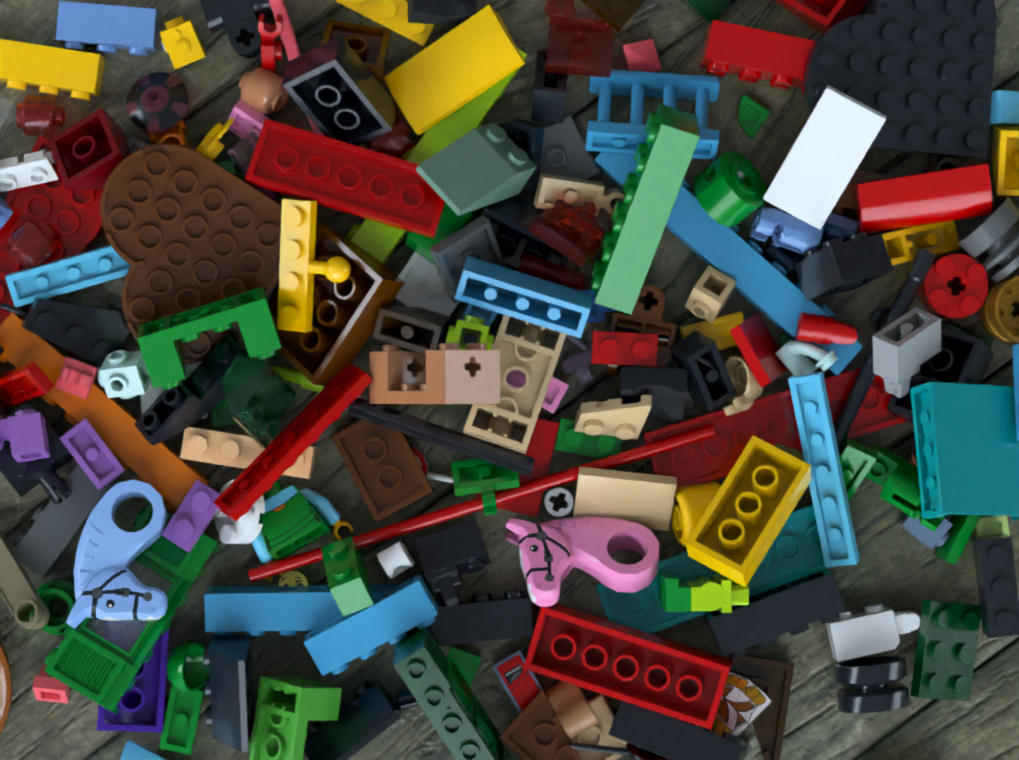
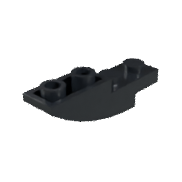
(193, 398)

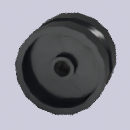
(871, 684)

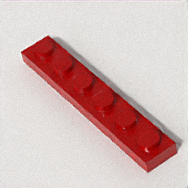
(292, 442)

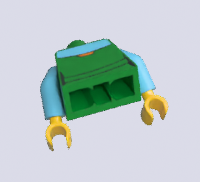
(293, 521)

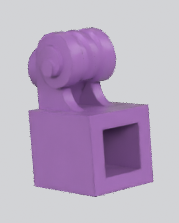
(26, 435)

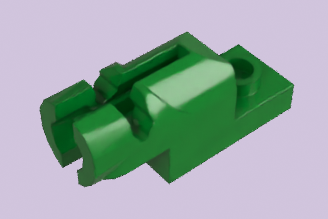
(900, 485)

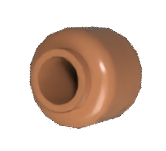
(263, 90)

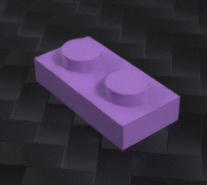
(92, 454)
(192, 516)

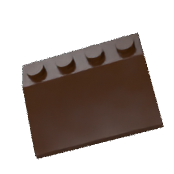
(341, 311)

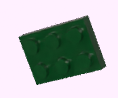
(946, 650)

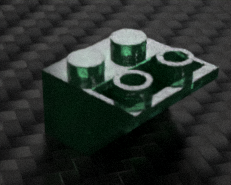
(257, 397)

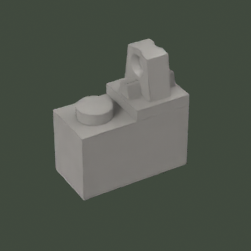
(904, 347)

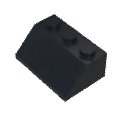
(511, 226)
(960, 361)
(230, 690)
(356, 726)

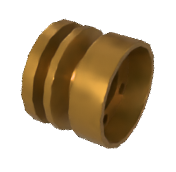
(997, 309)

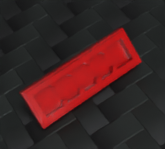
(23, 384)

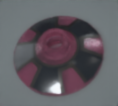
(165, 111)

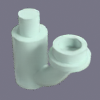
(795, 357)

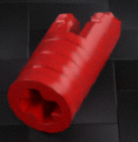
(824, 330)

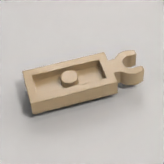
(574, 192)

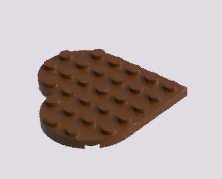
(188, 237)

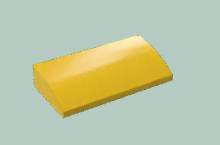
(454, 69)

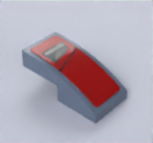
(517, 681)

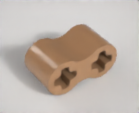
(571, 708)

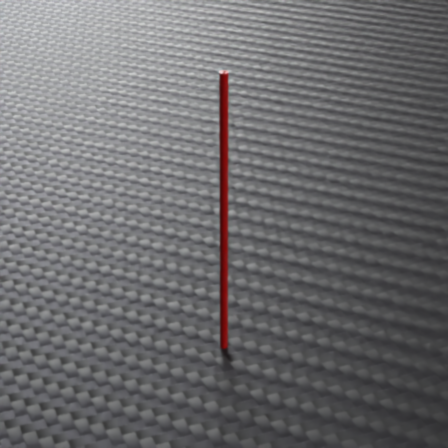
(501, 497)

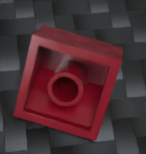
(89, 151)

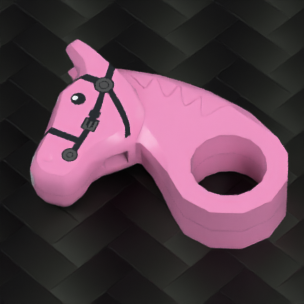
(583, 542)

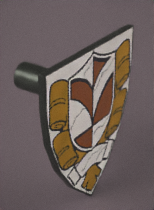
(739, 705)

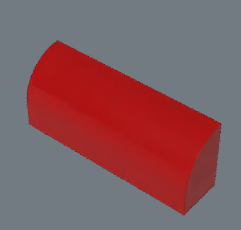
(923, 198)

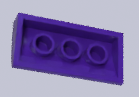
(143, 705)

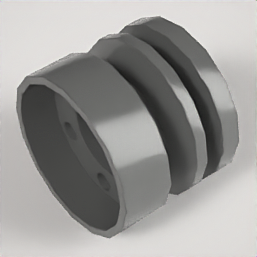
(997, 237)

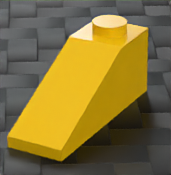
(935, 238)

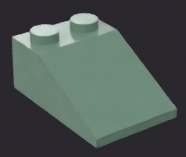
(477, 169)

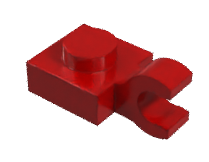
(270, 47)

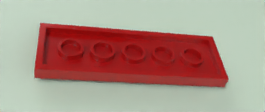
(344, 178)

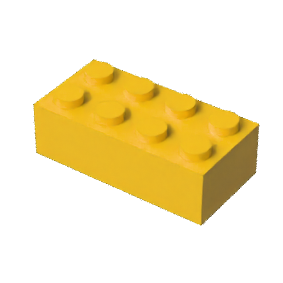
(749, 511)

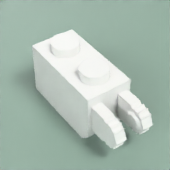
(869, 631)

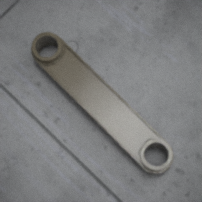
(19, 590)

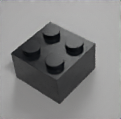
(843, 265)

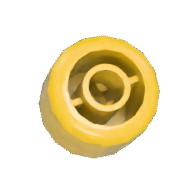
(689, 506)

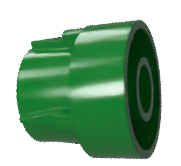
(53, 589)

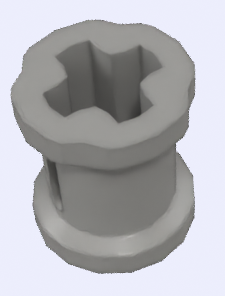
(562, 511)

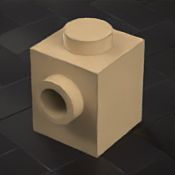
(710, 294)

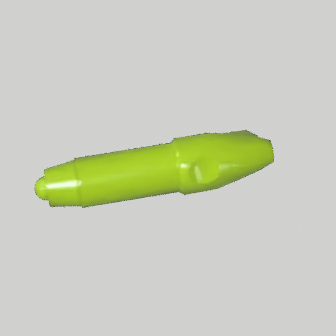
(296, 377)

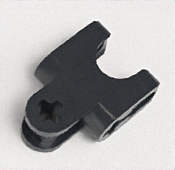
(238, 19)

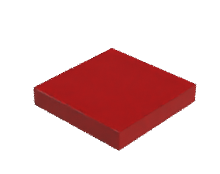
(758, 349)

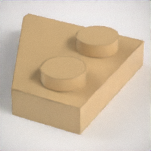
(613, 418)

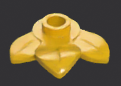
(211, 145)

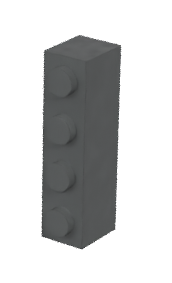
(58, 524)

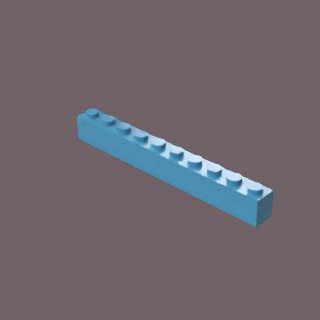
(742, 261)

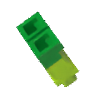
(700, 594)

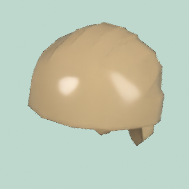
(743, 383)

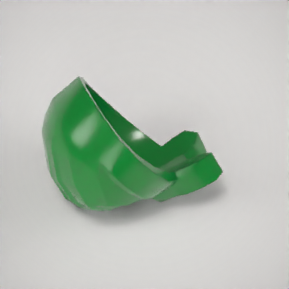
(186, 667)

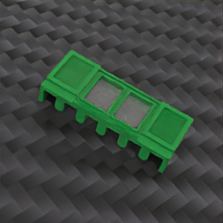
(105, 655)

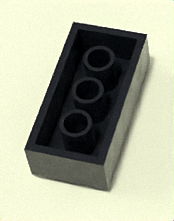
(775, 613)

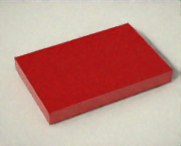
(541, 449)

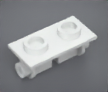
(34, 170)

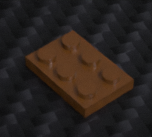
(382, 467)

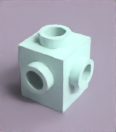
(124, 374)

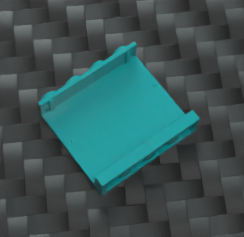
(966, 449)

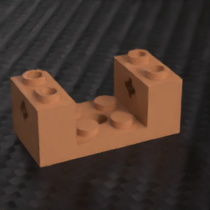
(436, 376)

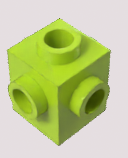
(473, 326)

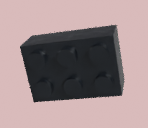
(340, 93)

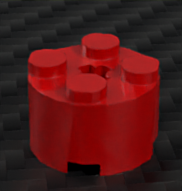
(970, 278)

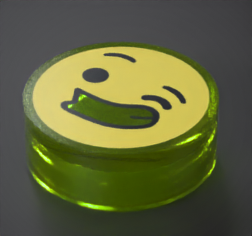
(294, 578)

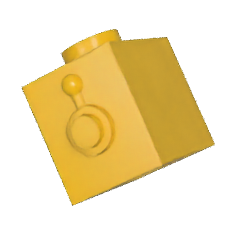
(182, 42)

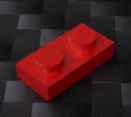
(624, 348)

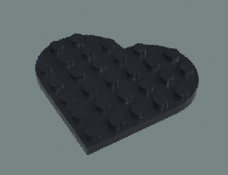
(918, 66)

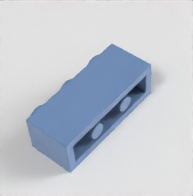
(108, 28)

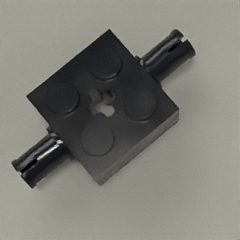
(29, 474)

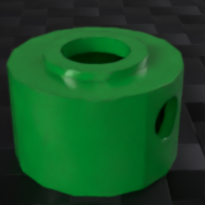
(732, 192)

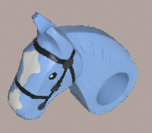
(101, 573)

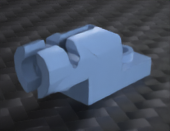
(796, 234)

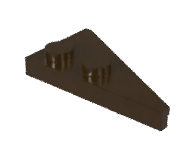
(775, 680)

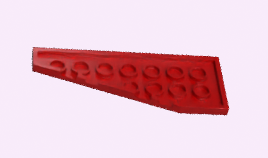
(68, 212)

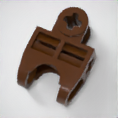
(647, 321)

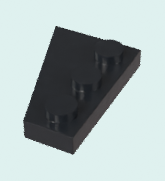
(78, 328)

